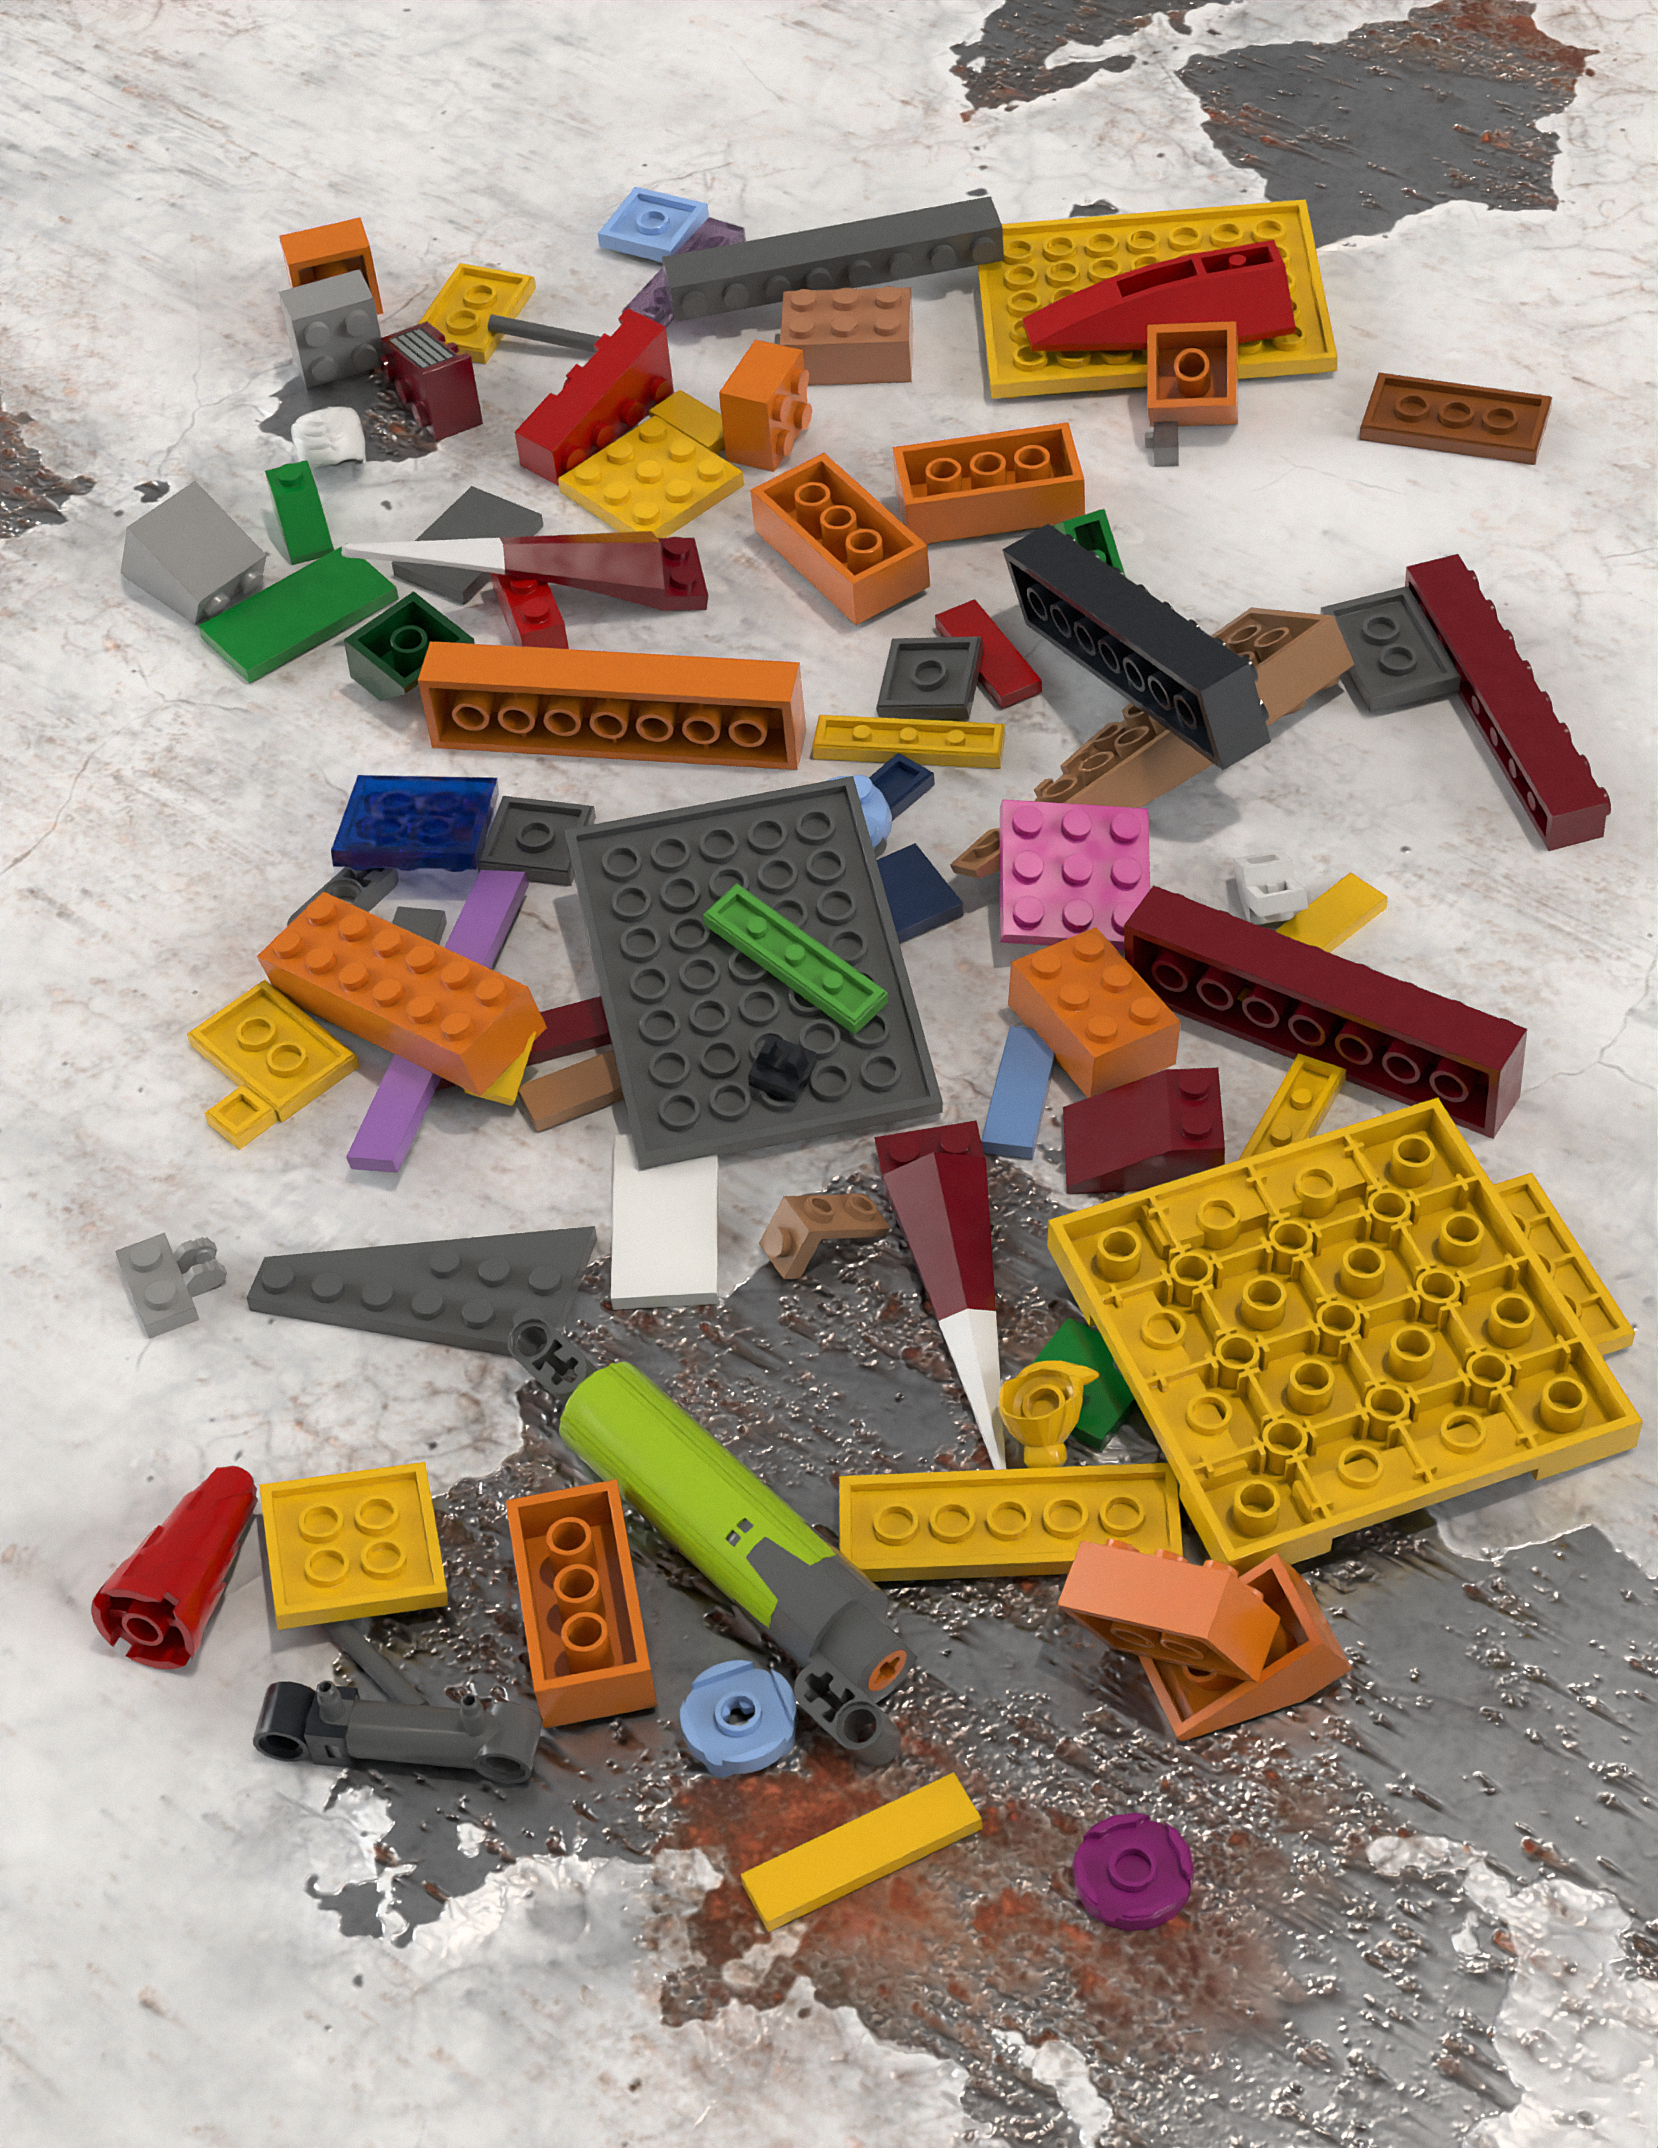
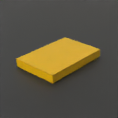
(467, 302)
(273, 1049)

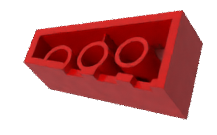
(599, 399)

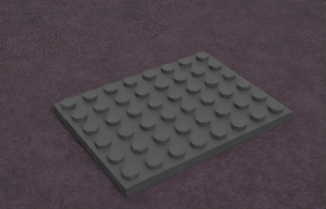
(697, 1010)

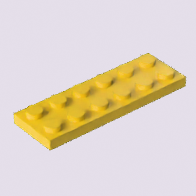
(1002, 1519)

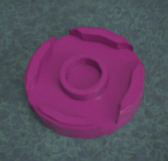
(1133, 1872)

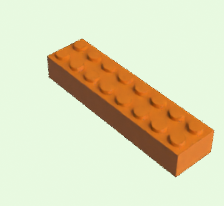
(614, 705)

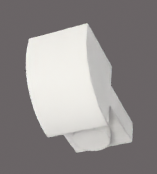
(1269, 887)

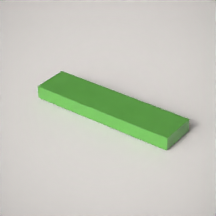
(796, 958)

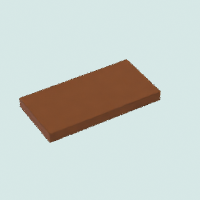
(1456, 418)

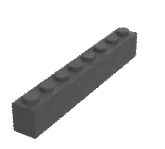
(833, 258)

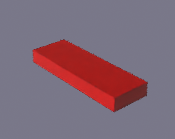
(1002, 668)

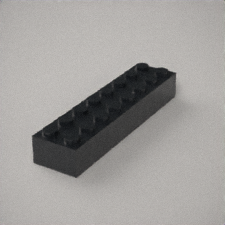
(1139, 646)

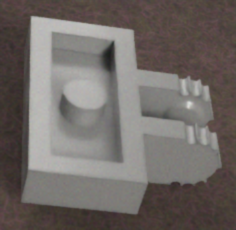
(158, 1283)

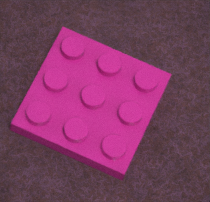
(1070, 870)

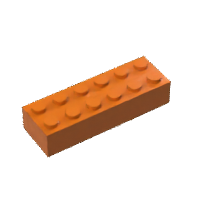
(402, 992)

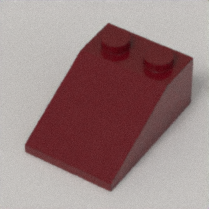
(1145, 1132)

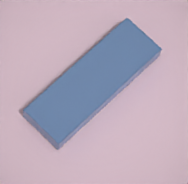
(1019, 1095)

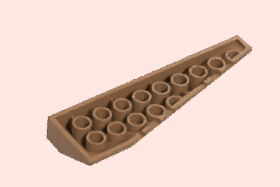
(1142, 760)

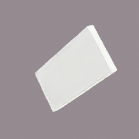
(664, 1231)

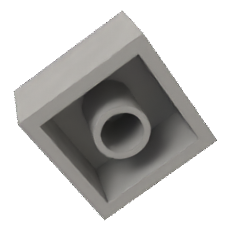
(332, 328)

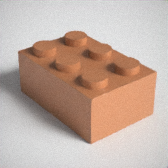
(851, 334)

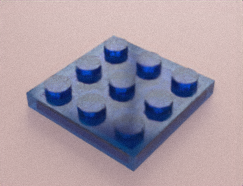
(415, 822)

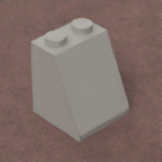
(191, 555)

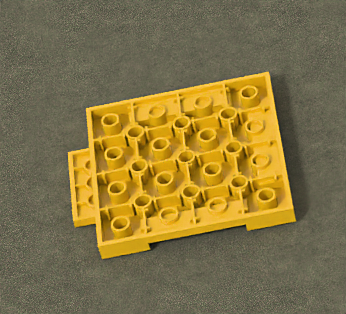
(1350, 1332)

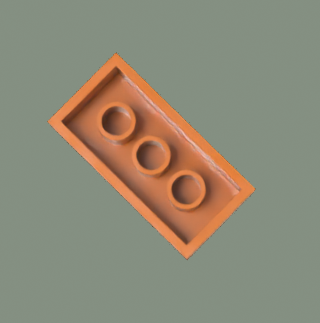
(989, 483)
(840, 538)
(580, 1604)

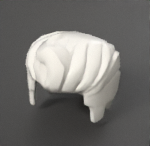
(329, 437)

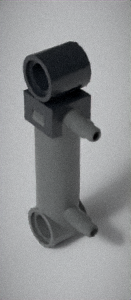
(342, 1727)

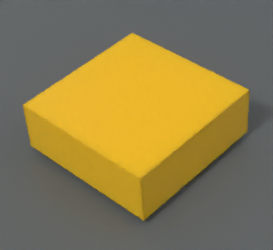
(241, 1116)

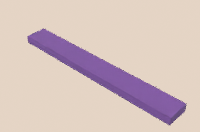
(406, 1086)

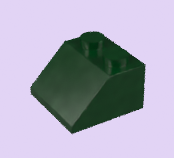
(392, 647)

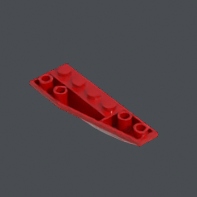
(1203, 287)

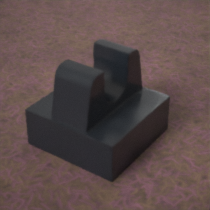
(782, 1068)

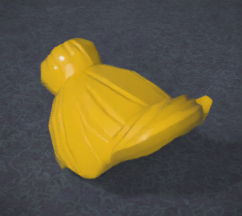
(1043, 1409)

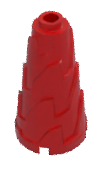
(177, 1573)

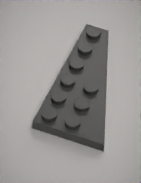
(433, 1291)

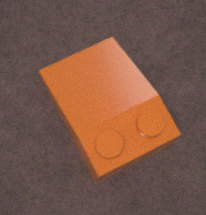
(1299, 1662)

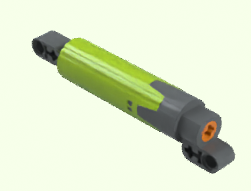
(733, 1534)

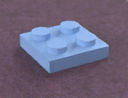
(652, 224)

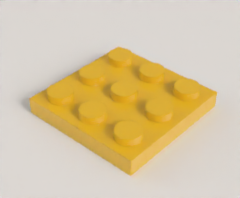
(651, 480)
(352, 1545)

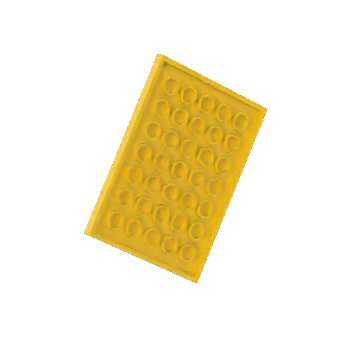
(1070, 254)

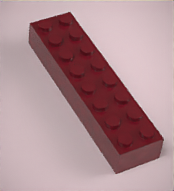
(1328, 1009)

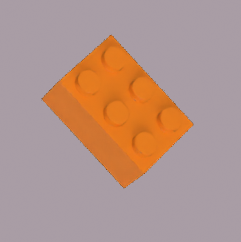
(1094, 1012)
(1170, 1608)

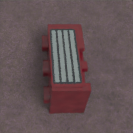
(432, 380)

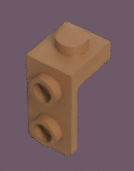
(807, 1219)

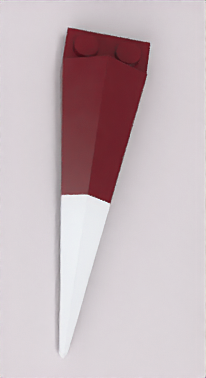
(618, 565)
(942, 1208)

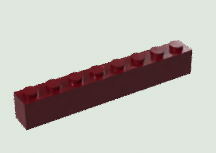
(1510, 707)

